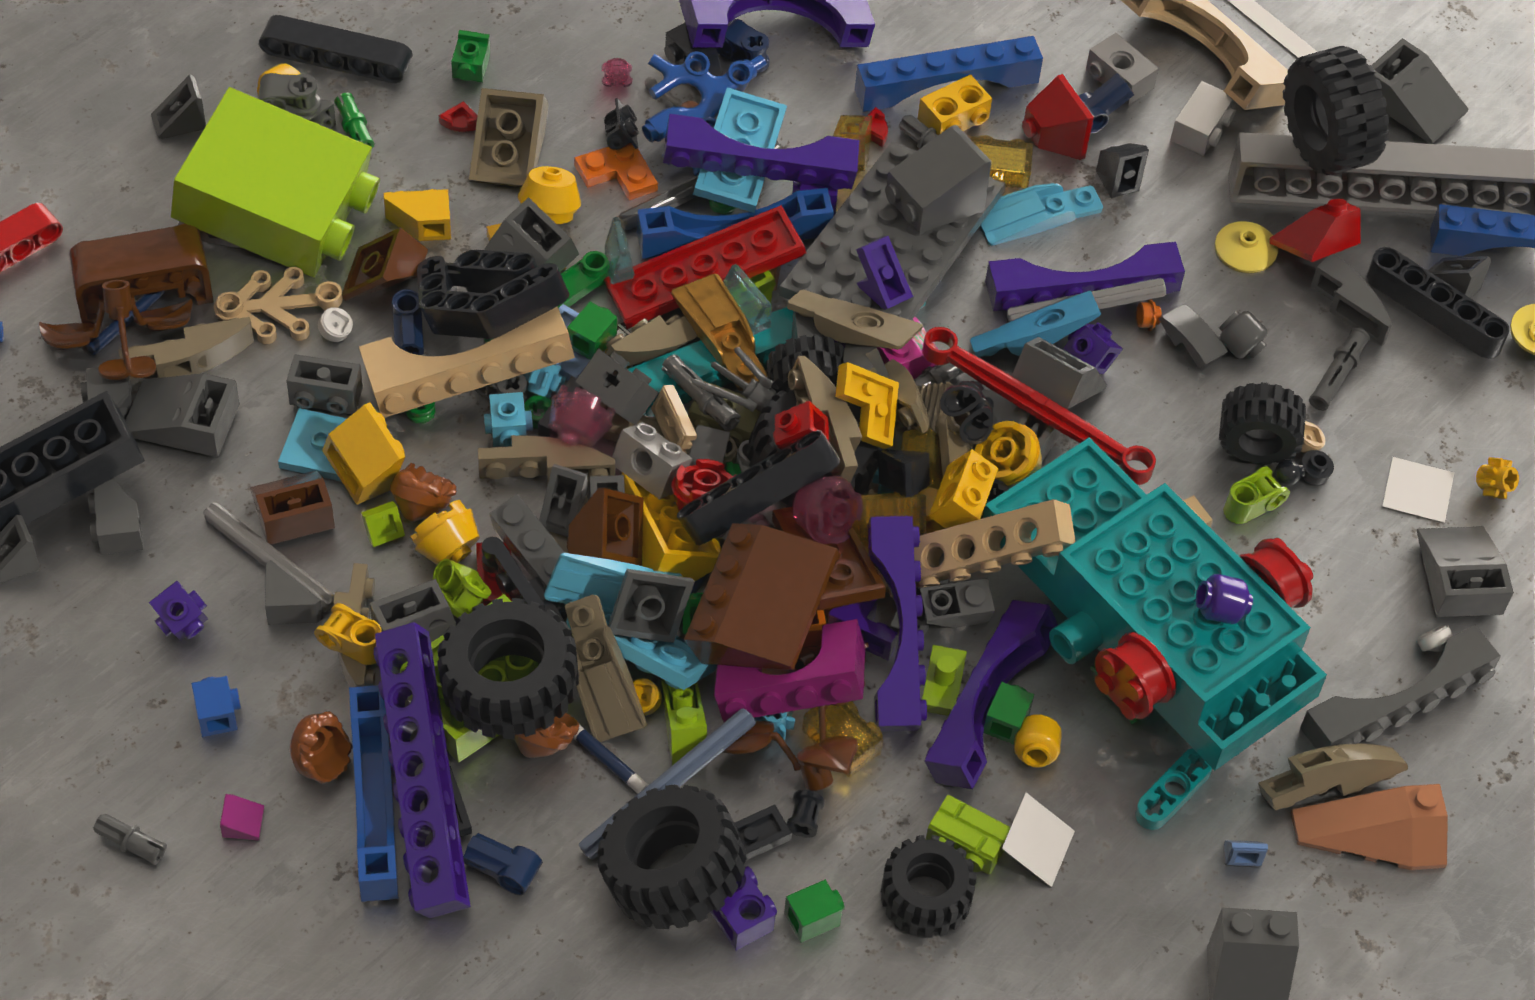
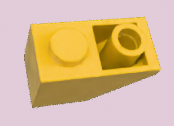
(420, 213)

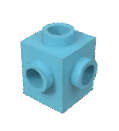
(507, 418)

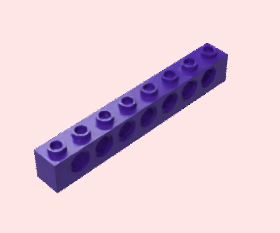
(449, 889)

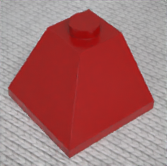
(1059, 120)
(1322, 231)

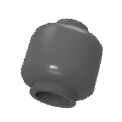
(1243, 334)

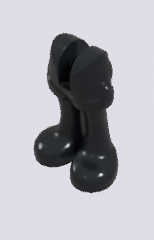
(969, 398)

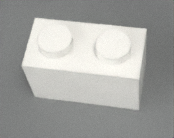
(1203, 119)

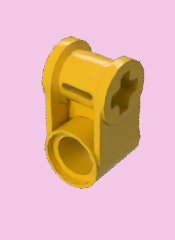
(347, 631)

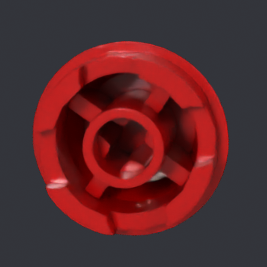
(697, 480)

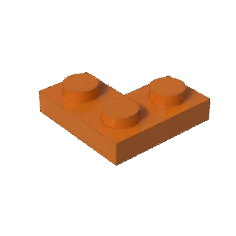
(623, 164)

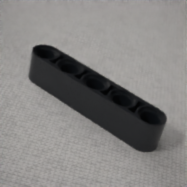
(335, 49)
(1437, 302)
(758, 487)

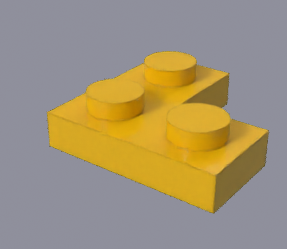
(877, 401)

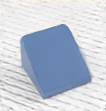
(1245, 852)

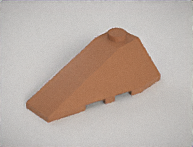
(1389, 825)

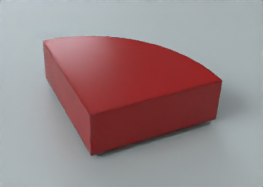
(459, 118)
(879, 127)

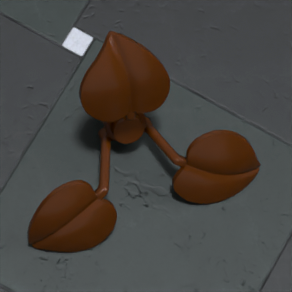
(118, 304)
(814, 760)

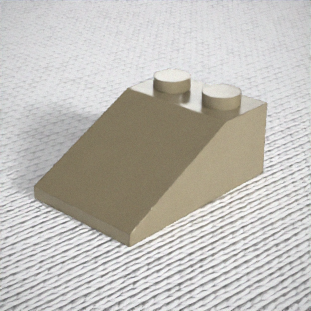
(508, 136)

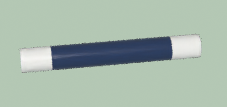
(610, 760)

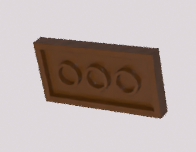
(853, 575)

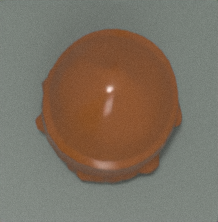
(421, 492)
(550, 740)
(320, 747)

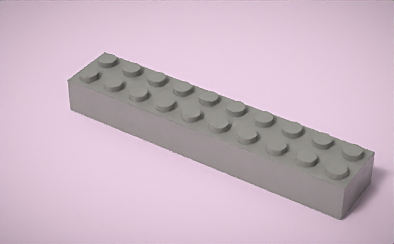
(1402, 179)

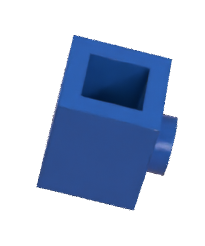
(215, 705)

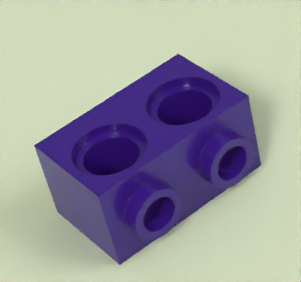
(746, 900)

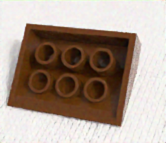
(760, 598)

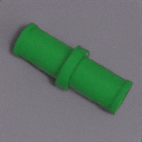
(353, 120)

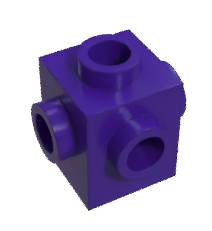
(1093, 346)
(171, 604)

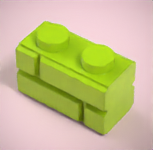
(972, 830)

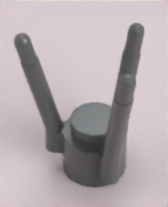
(755, 392)

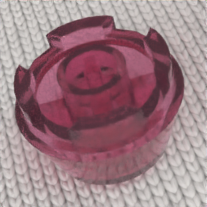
(579, 417)
(827, 509)

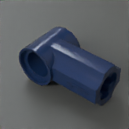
(1106, 100)
(407, 324)
(511, 867)

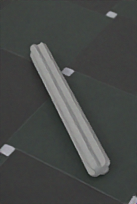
(1104, 298)
(263, 551)

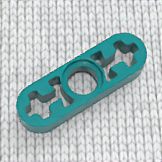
(1172, 803)

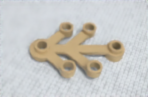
(274, 303)

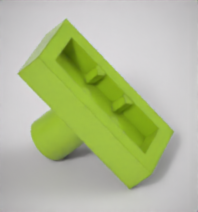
(943, 679)

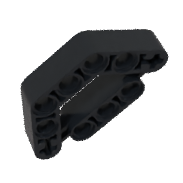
(500, 293)

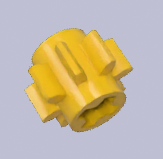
(1497, 478)

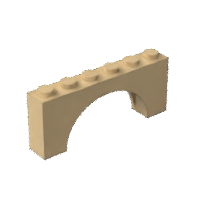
(1255, 74)
(412, 380)

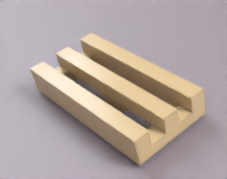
(673, 418)

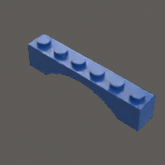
(892, 80)
(669, 228)
(1469, 230)
(373, 796)

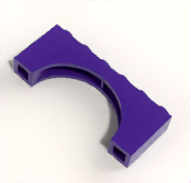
(845, 19)

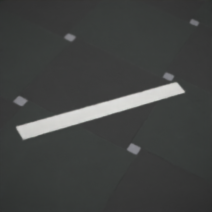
(1273, 27)

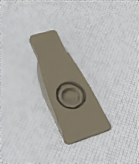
(853, 322)
(603, 675)

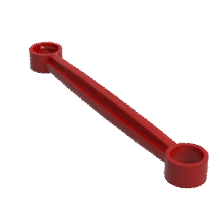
(1035, 403)

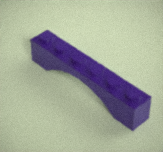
(698, 145)
(1021, 282)
(892, 553)
(1019, 639)

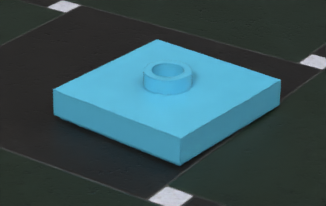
(305, 444)

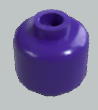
(1223, 599)

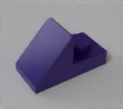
(884, 274)
(878, 635)

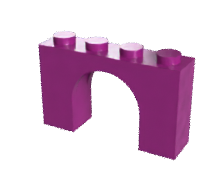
(829, 679)

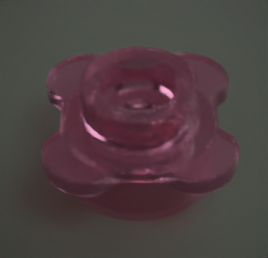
(617, 73)

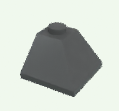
(650, 605)

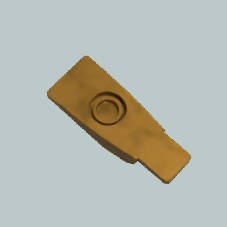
(719, 323)

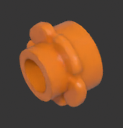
(1148, 314)

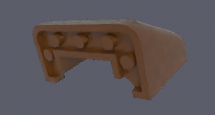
(145, 259)

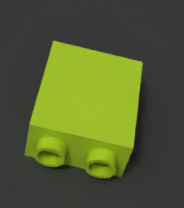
(274, 183)

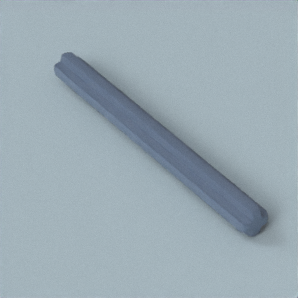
(684, 768)

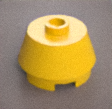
(553, 192)
(1013, 451)
(447, 534)

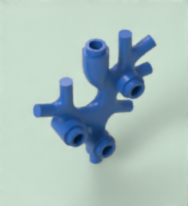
(710, 87)

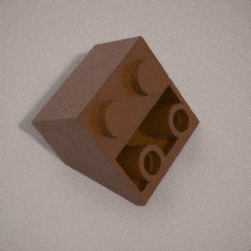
(293, 507)

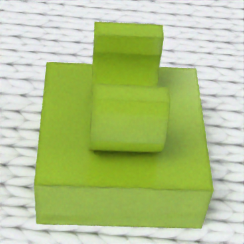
(383, 524)

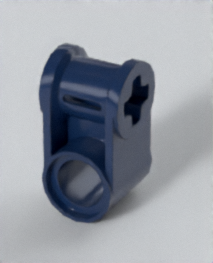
(744, 43)

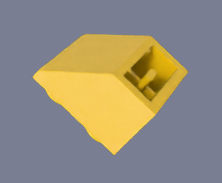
(364, 454)

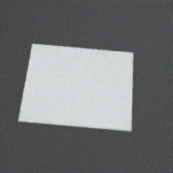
(1418, 489)
(1038, 839)

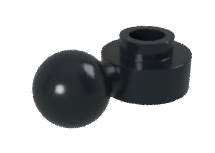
(1313, 468)

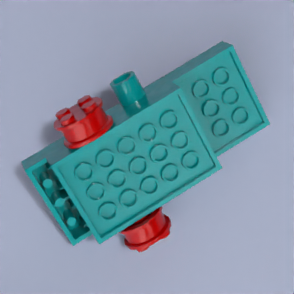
(1134, 597)

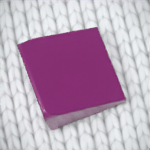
(241, 818)

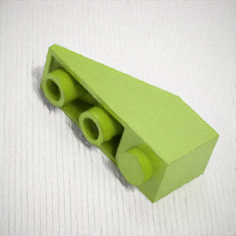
(683, 719)

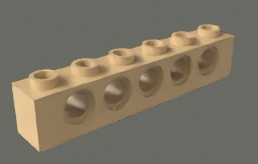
(1053, 535)

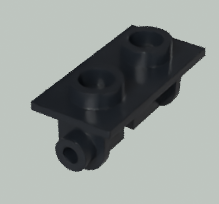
(621, 127)

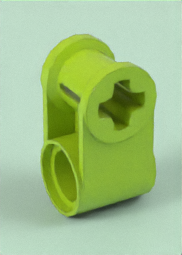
(1254, 496)
(460, 586)

